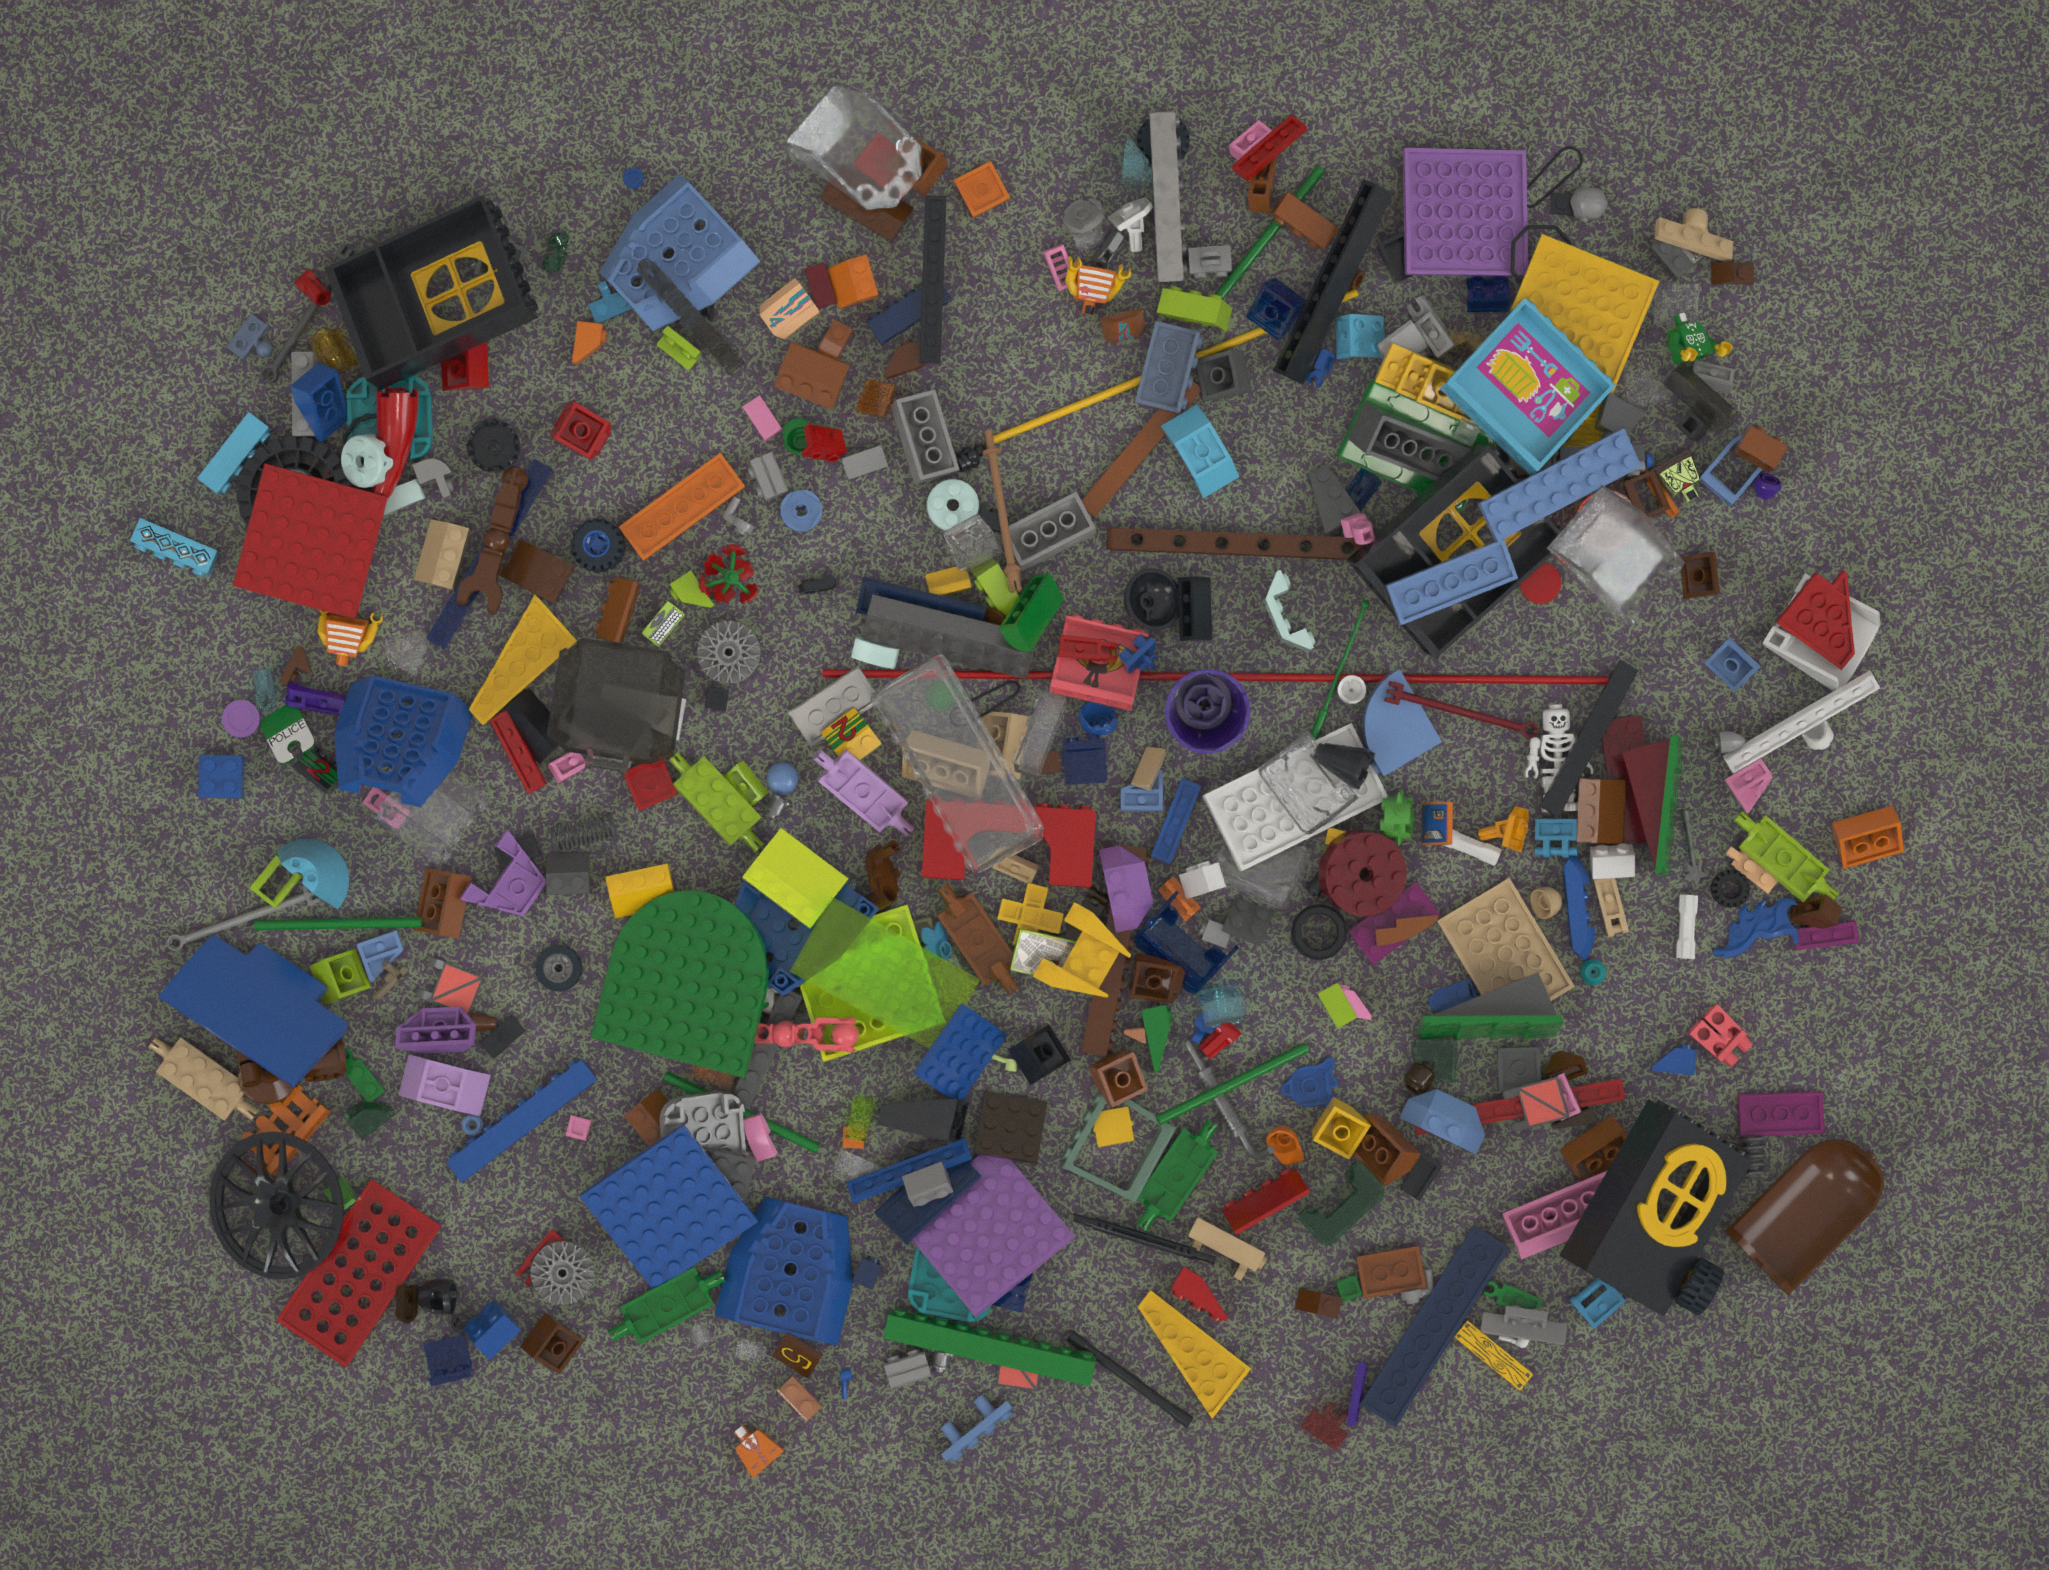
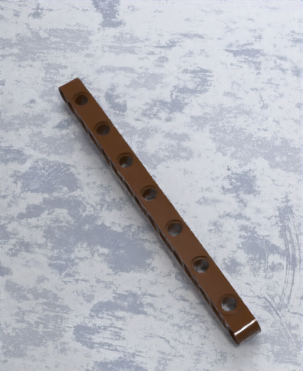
(1237, 543)

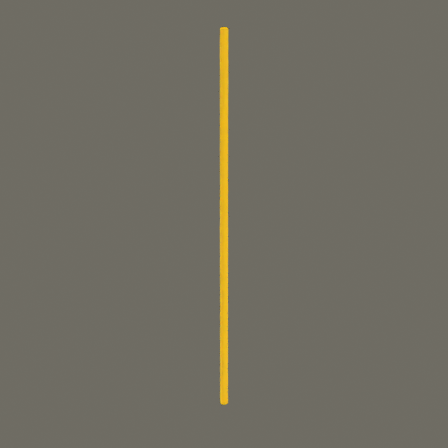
(1130, 384)

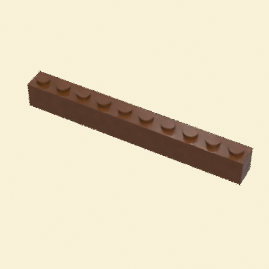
(1102, 1009)

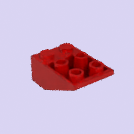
(1193, 1287)

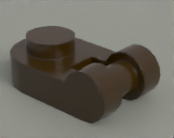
(406, 1309)

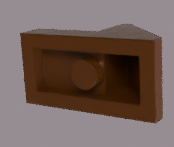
(1732, 273)
(298, 660)

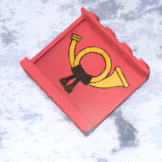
(1094, 680)

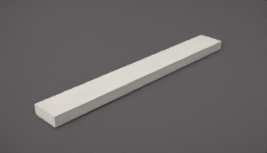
(1801, 721)

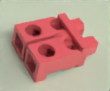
(1725, 1040)

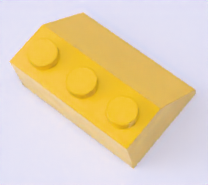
(636, 888)

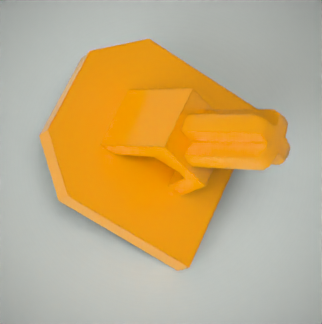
(1511, 830)

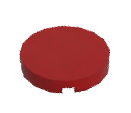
(1542, 585)

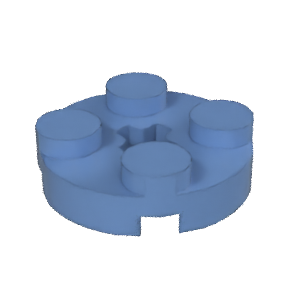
(798, 499)

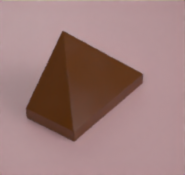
(1567, 1063)

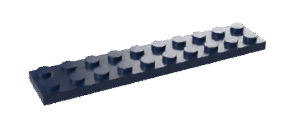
(1434, 1325)

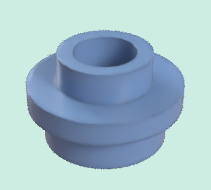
(465, 1124)

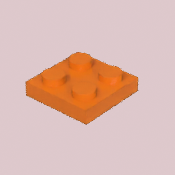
(982, 189)

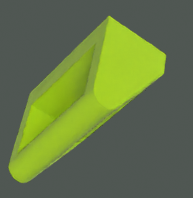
(265, 875)

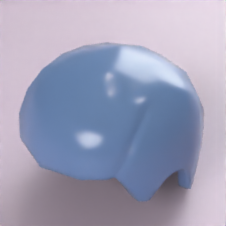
(782, 778)

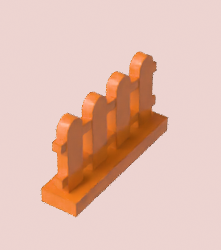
(295, 1123)

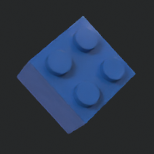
(221, 776)
(492, 1329)

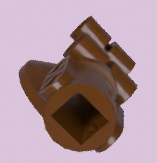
(270, 1089)

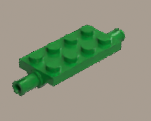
(1177, 1175)
(666, 1305)

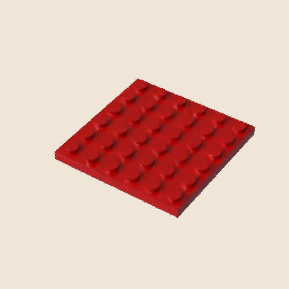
(310, 541)

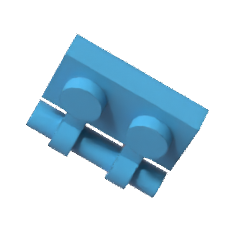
(1556, 830)

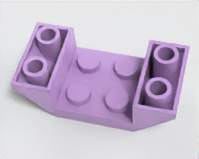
(444, 1085)

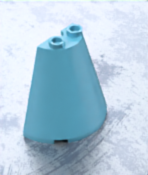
(321, 868)

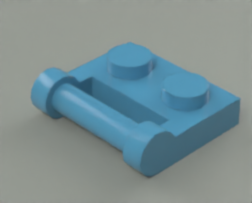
(1600, 1307)

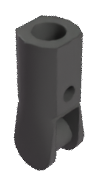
(1110, 246)

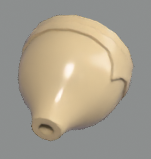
(1546, 902)

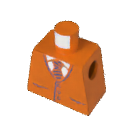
(756, 1449)

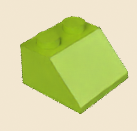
(341, 975)

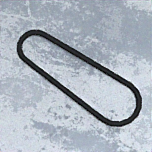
(1562, 181)
(1004, 701)

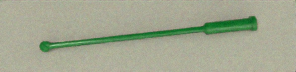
(1323, 712)

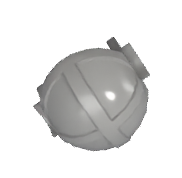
(1588, 203)

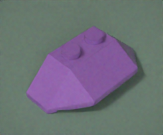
(1126, 887)
(437, 1031)

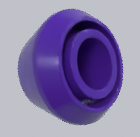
(1766, 486)

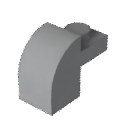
(434, 470)

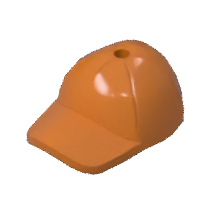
(1286, 1150)

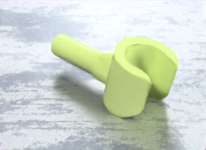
(1011, 1064)

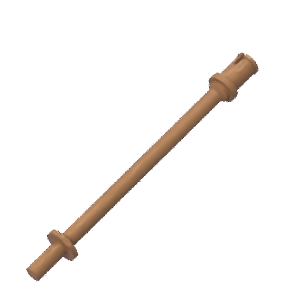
(1011, 570)

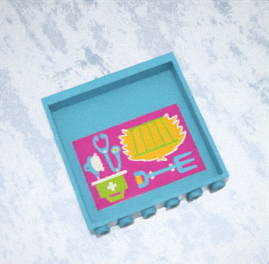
(1528, 387)

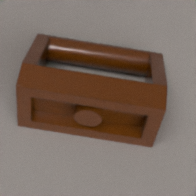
(1634, 498)

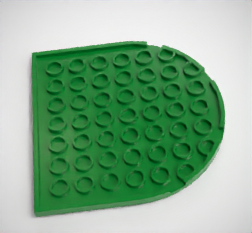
(686, 983)

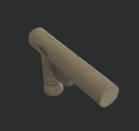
(390, 978)

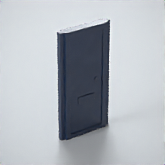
(908, 1220)

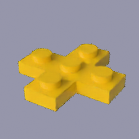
(1031, 913)

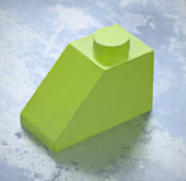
(687, 591)

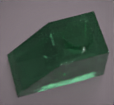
(368, 1116)

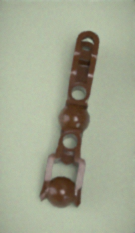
(496, 541)

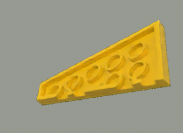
(1202, 1360)

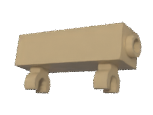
(1228, 1245)

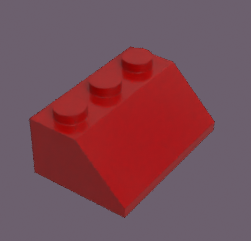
(466, 370)

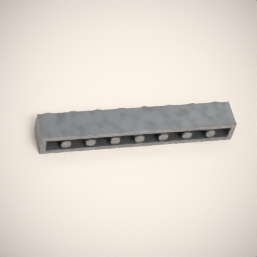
(1166, 195)

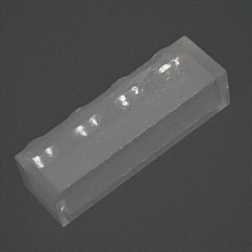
(1039, 734)

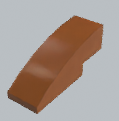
(1403, 929)

